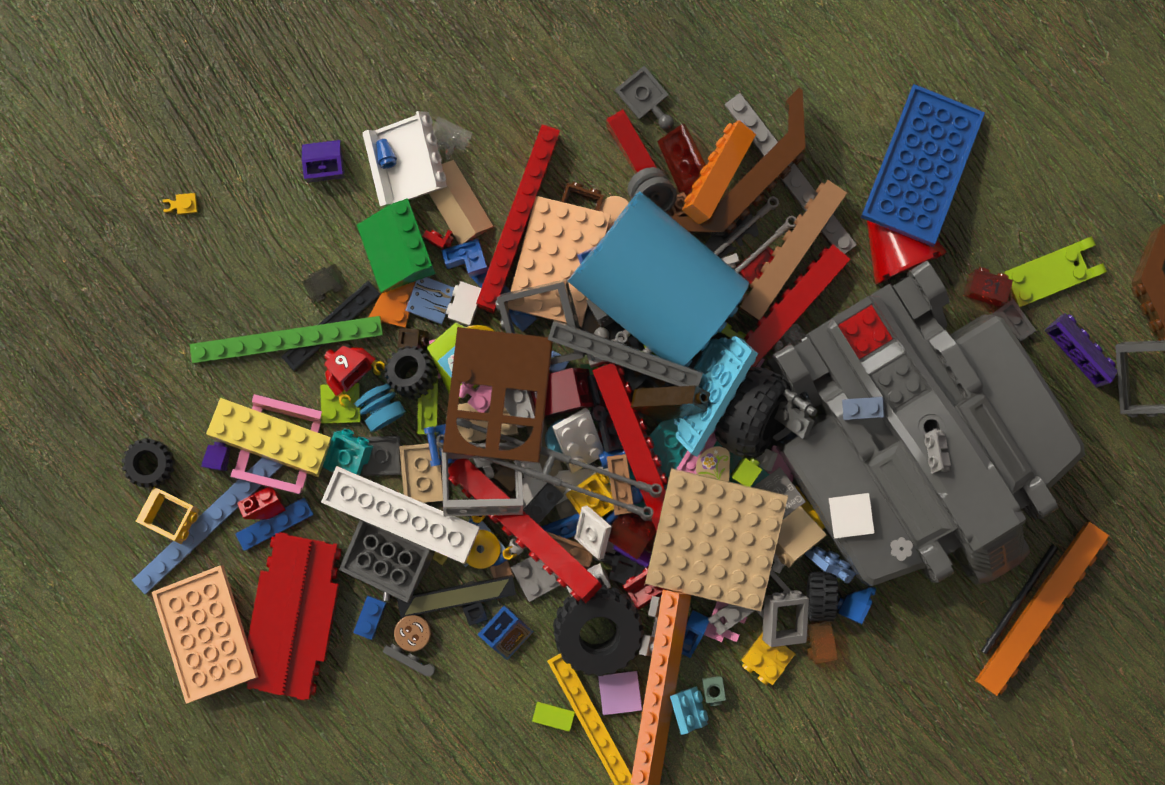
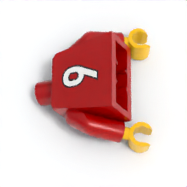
(347, 367)

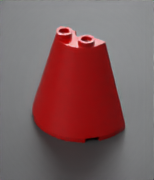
(896, 252)

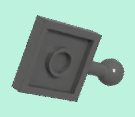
(643, 94)

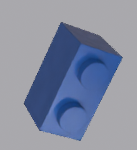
(370, 617)

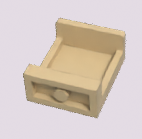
(797, 536)

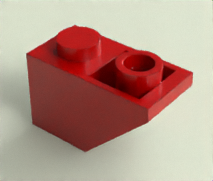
(262, 504)

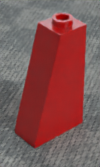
(629, 141)

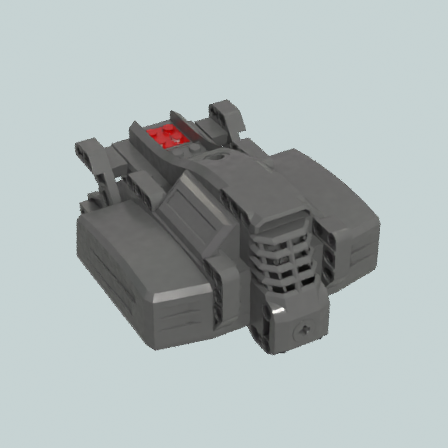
(976, 385)

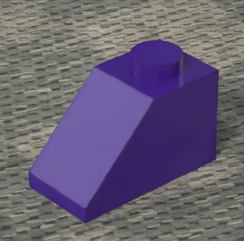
(216, 457)

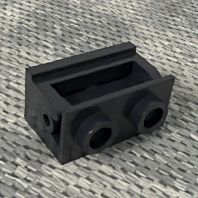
(543, 502)

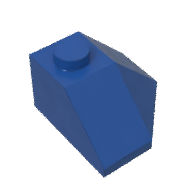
(856, 604)

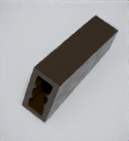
(670, 402)

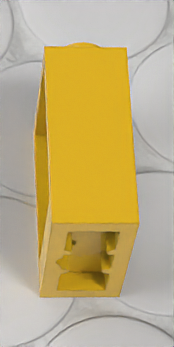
(152, 507)

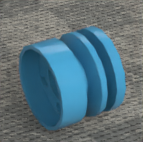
(380, 407)

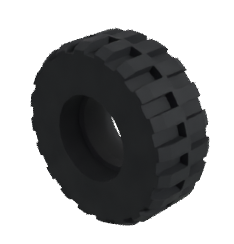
(605, 656)

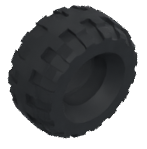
(749, 417)

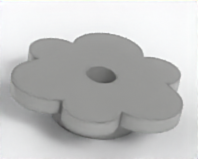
(901, 554)

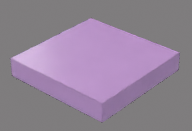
(620, 693)

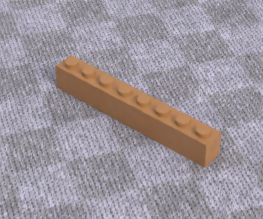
(792, 251)

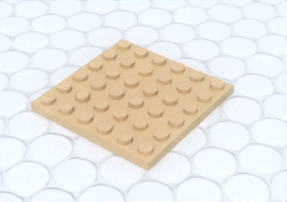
(716, 539)

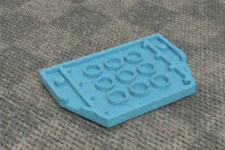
(724, 369)

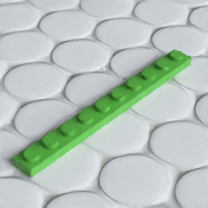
(286, 339)

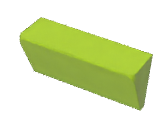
(553, 716)

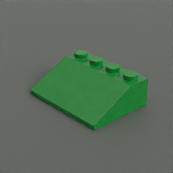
(395, 246)

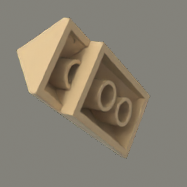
(460, 206)

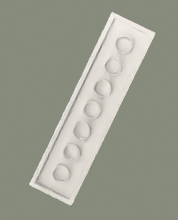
(400, 514)

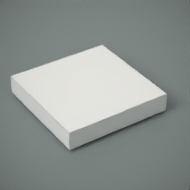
(851, 515)
(592, 532)

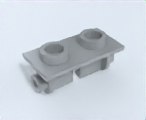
(935, 442)

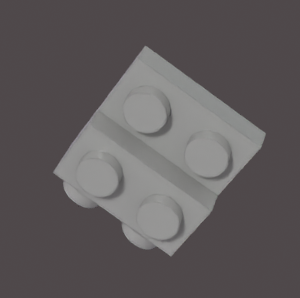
(534, 578)

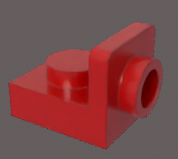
(435, 239)

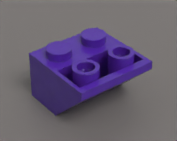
(322, 161)

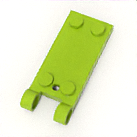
(1052, 273)

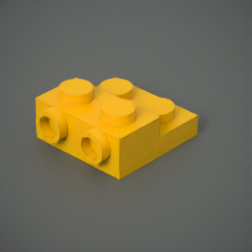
(598, 484)
(767, 660)

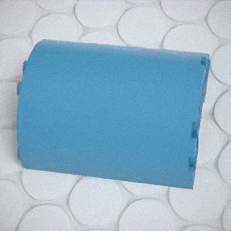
(660, 282)

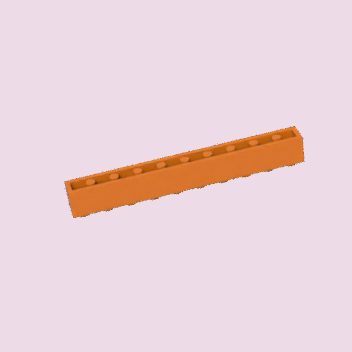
(1041, 608)
(660, 686)

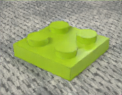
(332, 410)

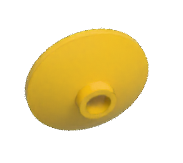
(490, 553)

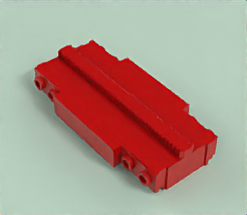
(293, 615)

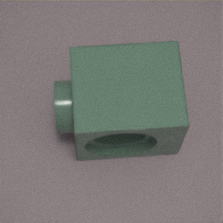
(707, 684)

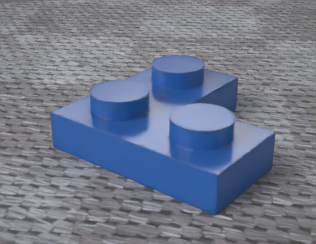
(466, 253)

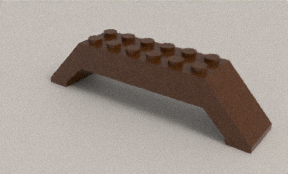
(759, 179)
(1150, 282)

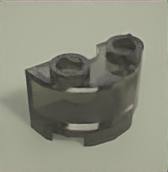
(324, 282)

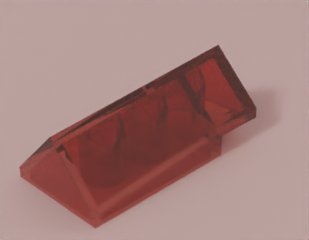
(682, 158)

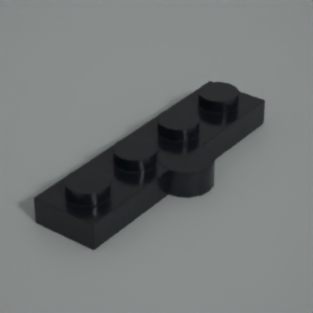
(601, 415)

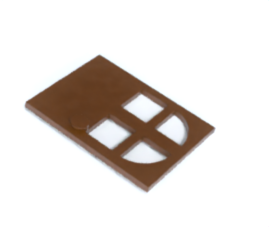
(501, 363)

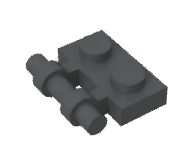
(793, 418)

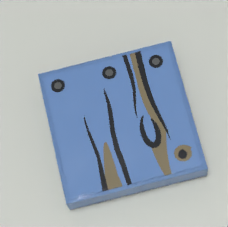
(430, 299)

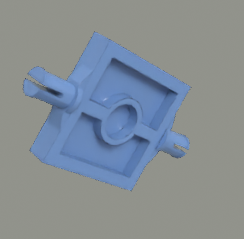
(831, 563)

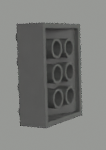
(386, 560)

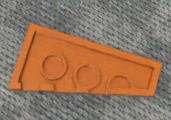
(392, 306)

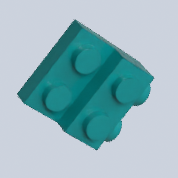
(347, 452)

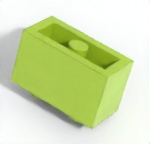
(746, 471)

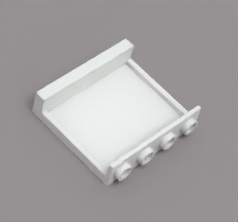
(417, 163)

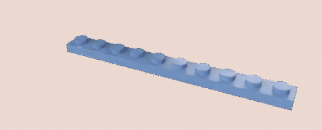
(203, 527)

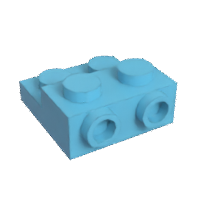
(689, 710)

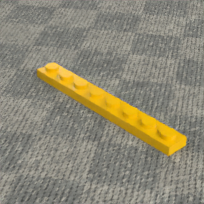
(591, 721)

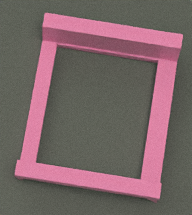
(308, 414)

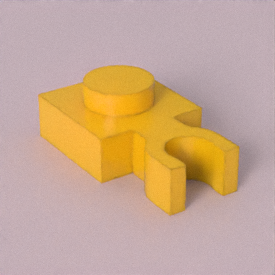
(184, 204)

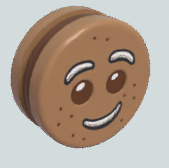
(412, 633)

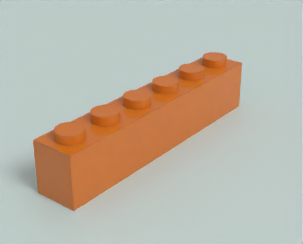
(718, 172)

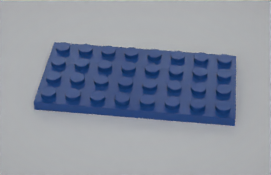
(923, 165)

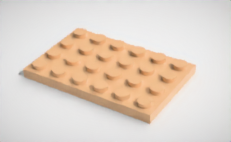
(550, 253)
(204, 634)

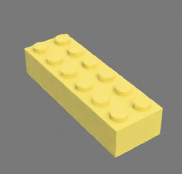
(269, 437)

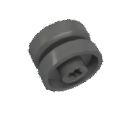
(655, 186)

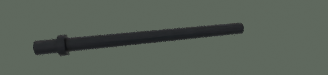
(992, 641)

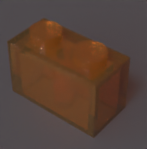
(821, 642)

